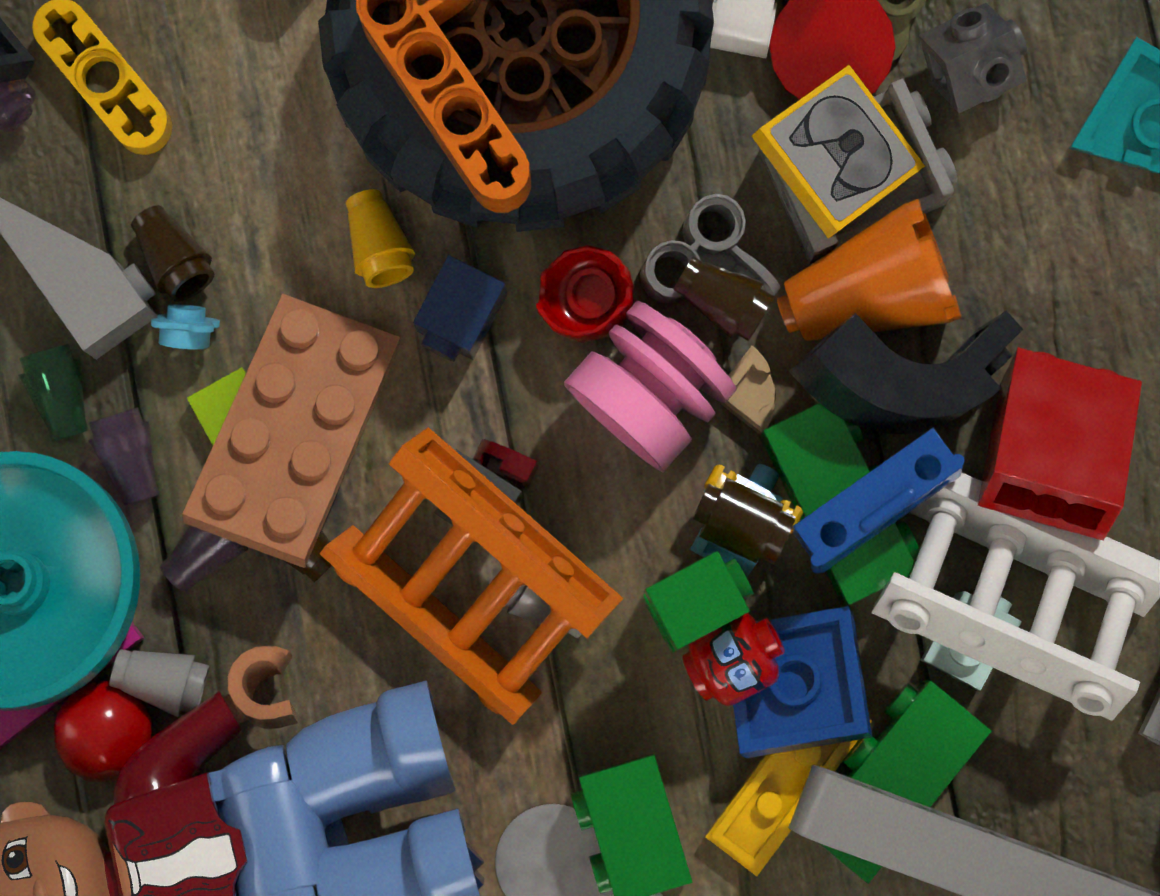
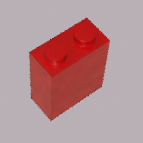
(1061, 444)

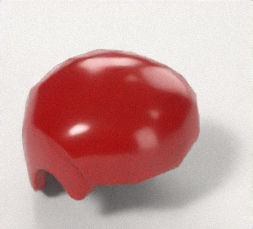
(585, 293)
(100, 731)

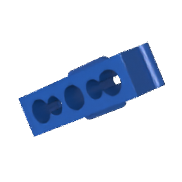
(877, 500)

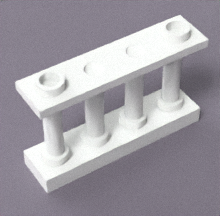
(1103, 568)

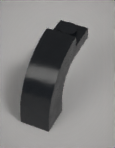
(889, 394)

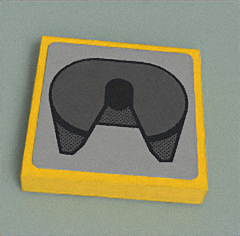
(838, 151)

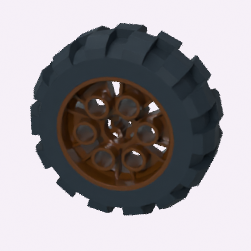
(641, 100)

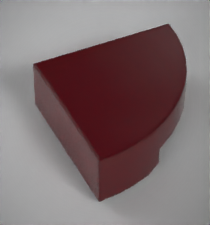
(506, 462)

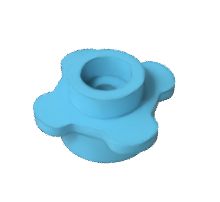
(185, 327)

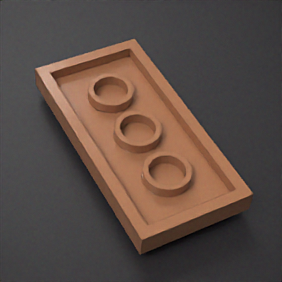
(292, 431)

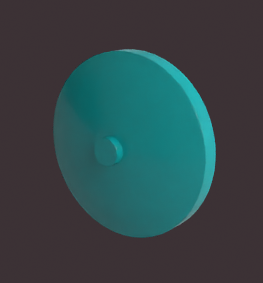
(62, 579)

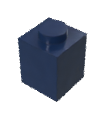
(459, 310)

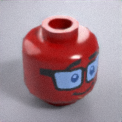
(734, 660)

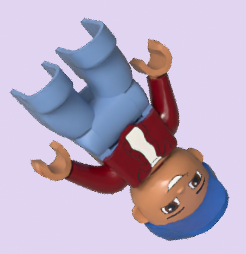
(264, 819)

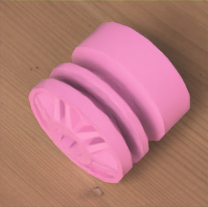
(651, 385)

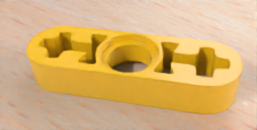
(88, 33)

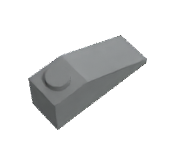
(82, 283)

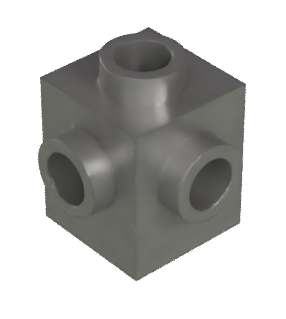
(974, 56)

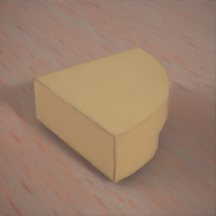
(755, 391)

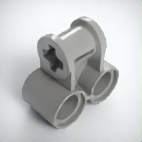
(722, 254)

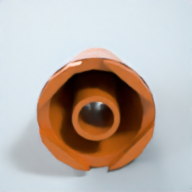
(882, 274)

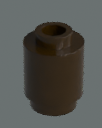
(743, 521)

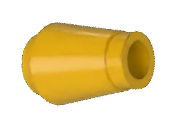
(377, 241)

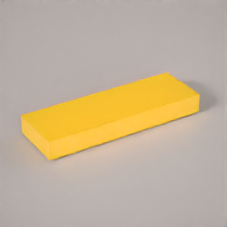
(763, 807)

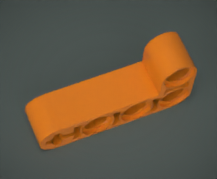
(449, 91)

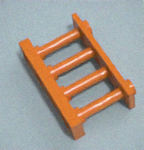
(510, 535)

